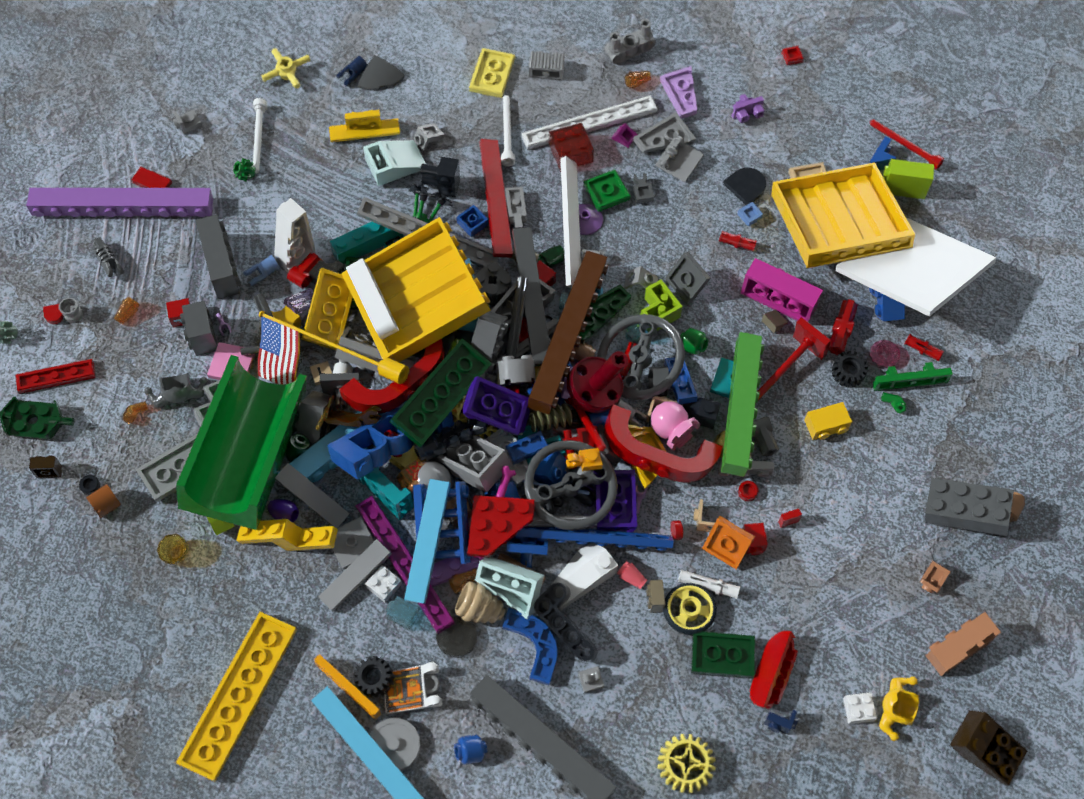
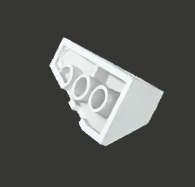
(585, 572)

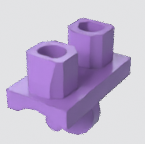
(748, 106)

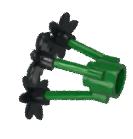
(421, 191)

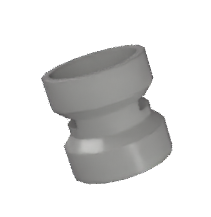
(70, 310)

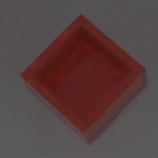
(572, 143)

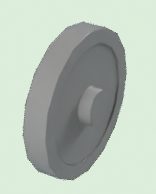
(398, 741)

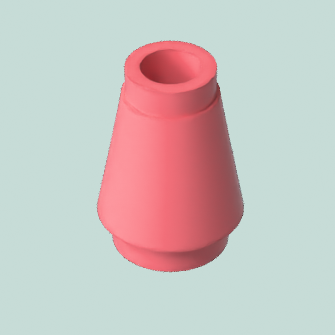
(632, 575)

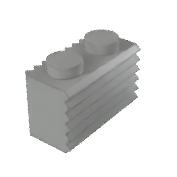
(546, 65)

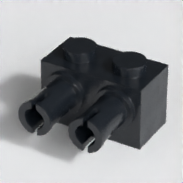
(444, 176)

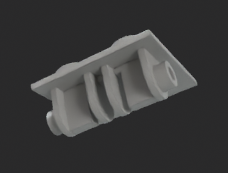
(679, 159)

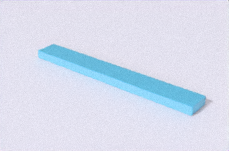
(364, 746)

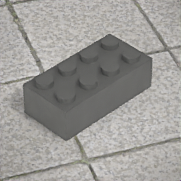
(218, 256)
(969, 506)

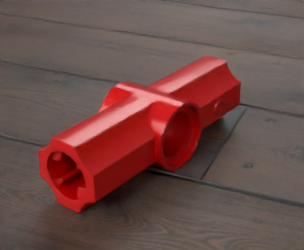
(843, 326)

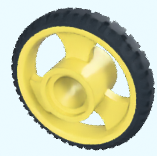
(682, 592)

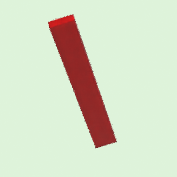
(496, 198)

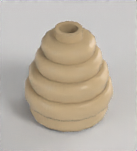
(478, 604)

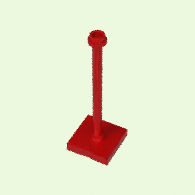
(810, 339)

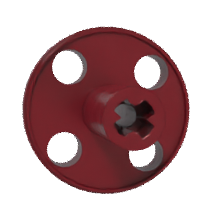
(598, 380)

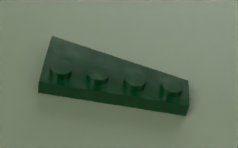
(604, 310)

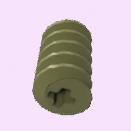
(559, 415)

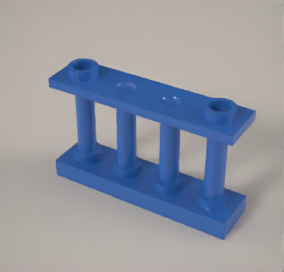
(461, 493)

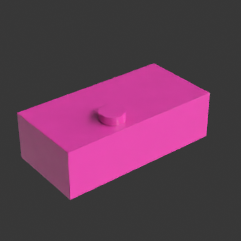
(780, 291)

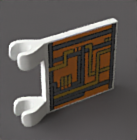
(410, 690)

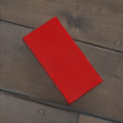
(149, 179)

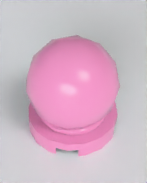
(672, 423)

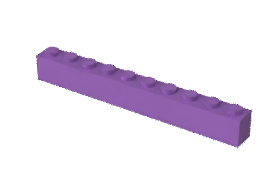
(120, 202)

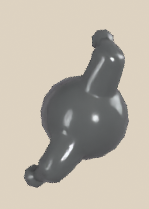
(176, 390)

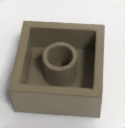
(655, 596)

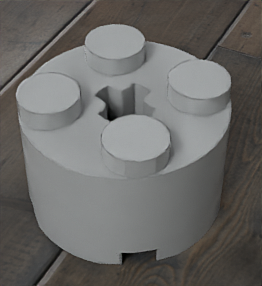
(515, 371)

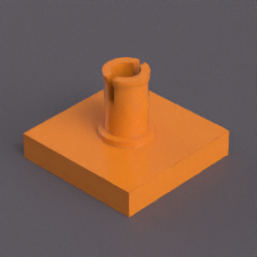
(728, 542)

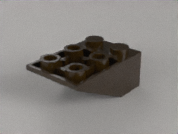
(988, 746)

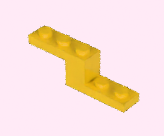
(289, 535)

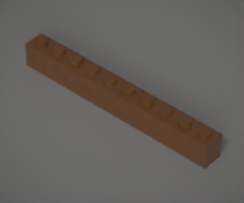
(567, 333)

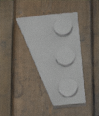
(662, 133)

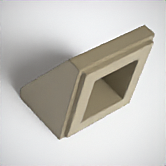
(774, 320)

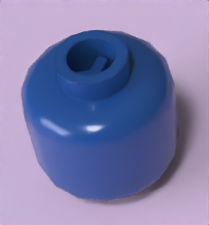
(470, 749)

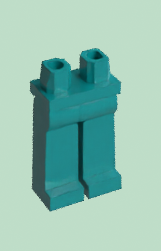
(395, 500)

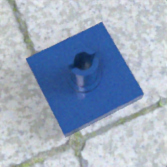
(527, 548)

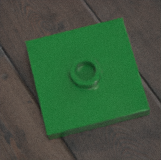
(606, 190)

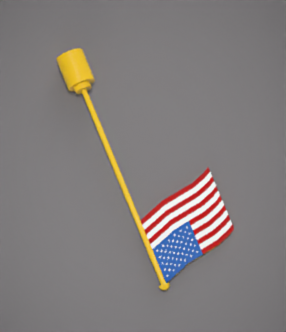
(281, 350)

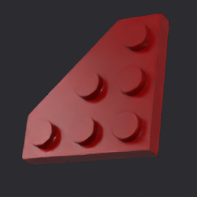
(497, 522)

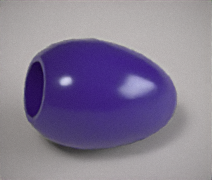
(283, 509)

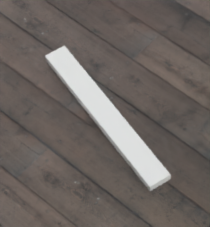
(594, 120)
(570, 219)

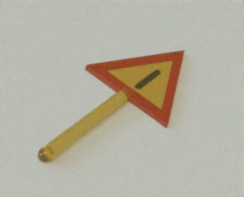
(326, 412)

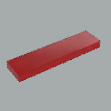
(55, 376)

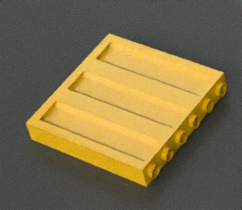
(842, 215)
(424, 289)

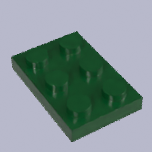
(723, 654)

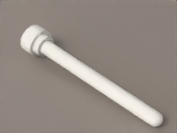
(259, 107)
(507, 157)

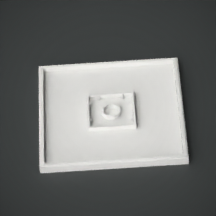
(921, 275)

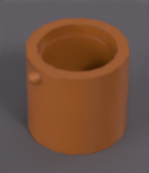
(103, 501)

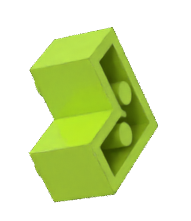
(661, 303)

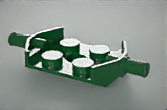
(17, 413)

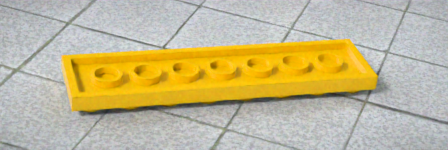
(236, 697)

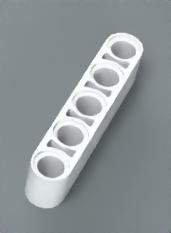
(372, 299)

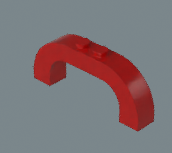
(395, 394)
(654, 459)

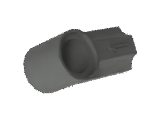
(765, 437)

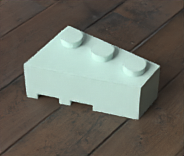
(511, 583)

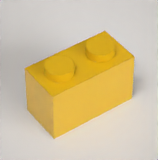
(828, 421)

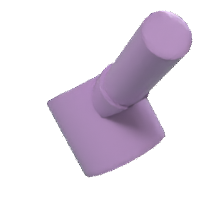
(222, 324)
(639, 496)

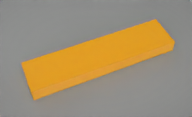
(347, 687)

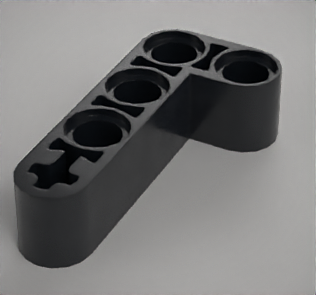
(567, 626)

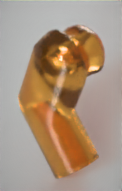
(133, 410)

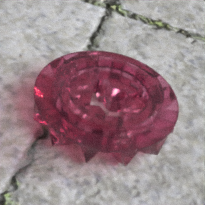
(889, 348)

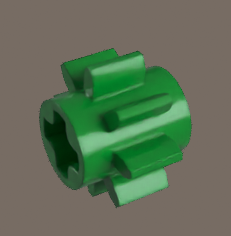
(244, 169)

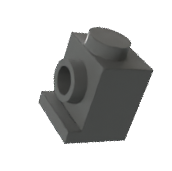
(656, 376)

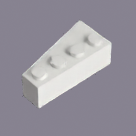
(292, 235)

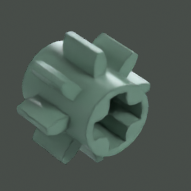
(7, 332)

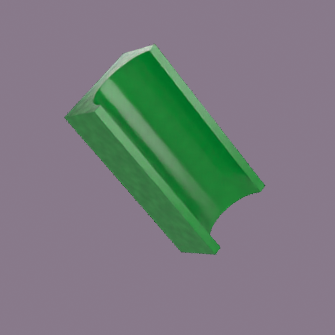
(240, 447)

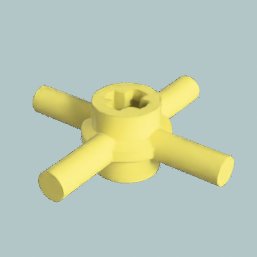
(285, 68)

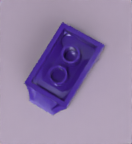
(496, 406)
(623, 512)

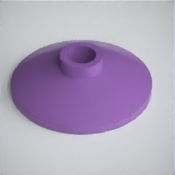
(592, 222)

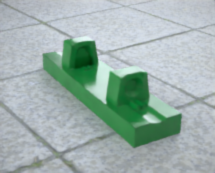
(928, 376)

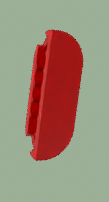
(774, 670)

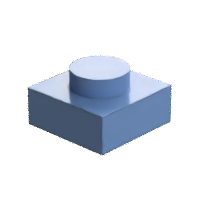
(750, 214)

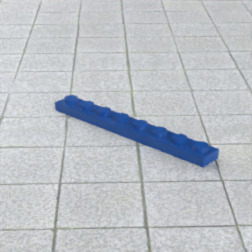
(601, 537)

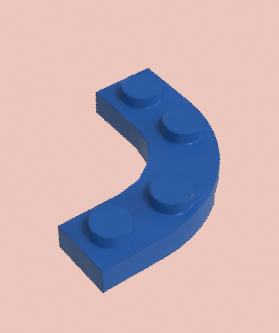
(542, 639)

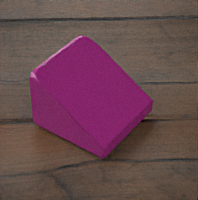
(624, 135)

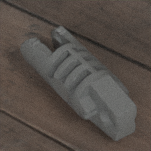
(106, 257)

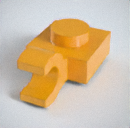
(588, 459)

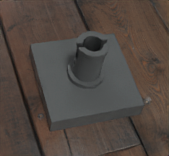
(687, 278)
(333, 382)

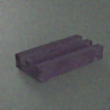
(299, 298)

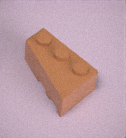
(962, 644)

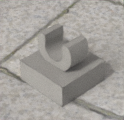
(590, 679)

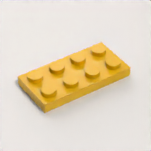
(328, 308)

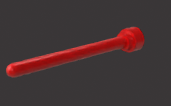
(933, 159)
(589, 426)

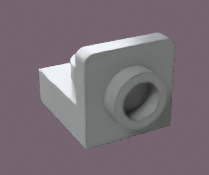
(187, 121)
(427, 134)

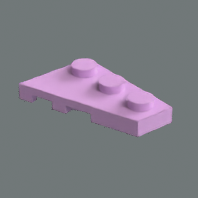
(681, 91)

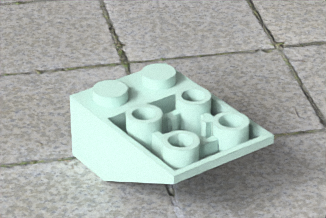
(392, 159)

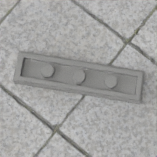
(311, 495)
(354, 575)

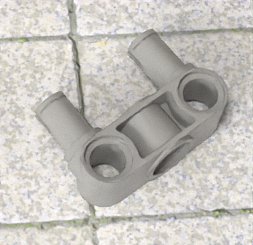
(631, 44)

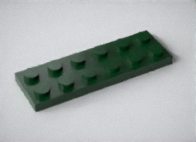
(440, 393)

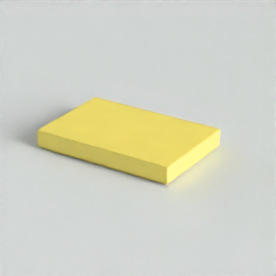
(492, 73)

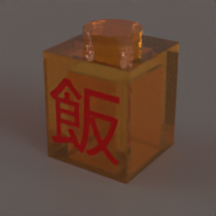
(409, 475)

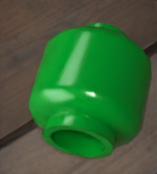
(694, 341)

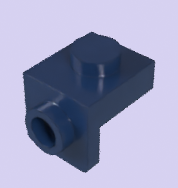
(780, 724)

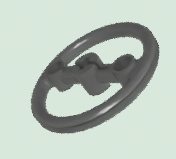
(645, 321)
(568, 490)

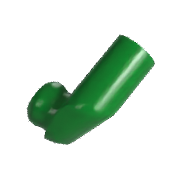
(895, 400)

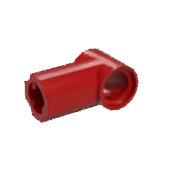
(300, 274)

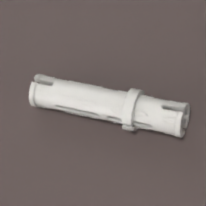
(710, 584)

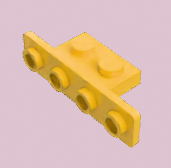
(363, 125)

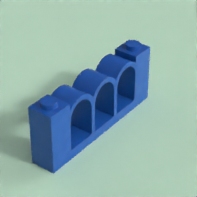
(349, 450)

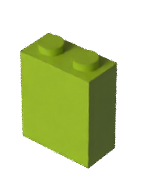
(909, 178)

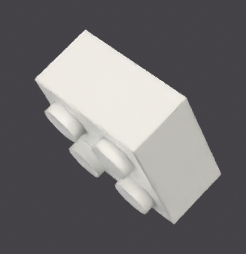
(383, 583)
(859, 708)

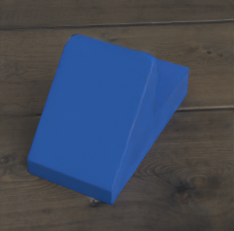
(882, 156)

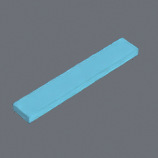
(427, 541)

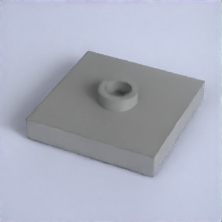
(351, 542)

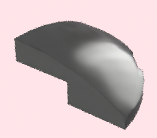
(379, 74)

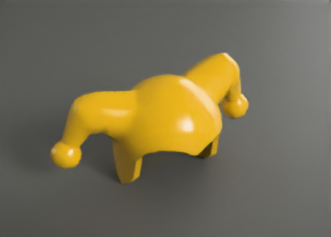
(899, 706)

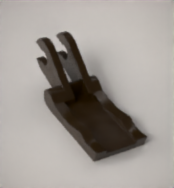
(345, 418)

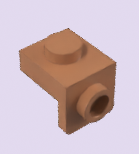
(934, 577)

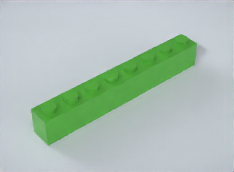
(741, 405)

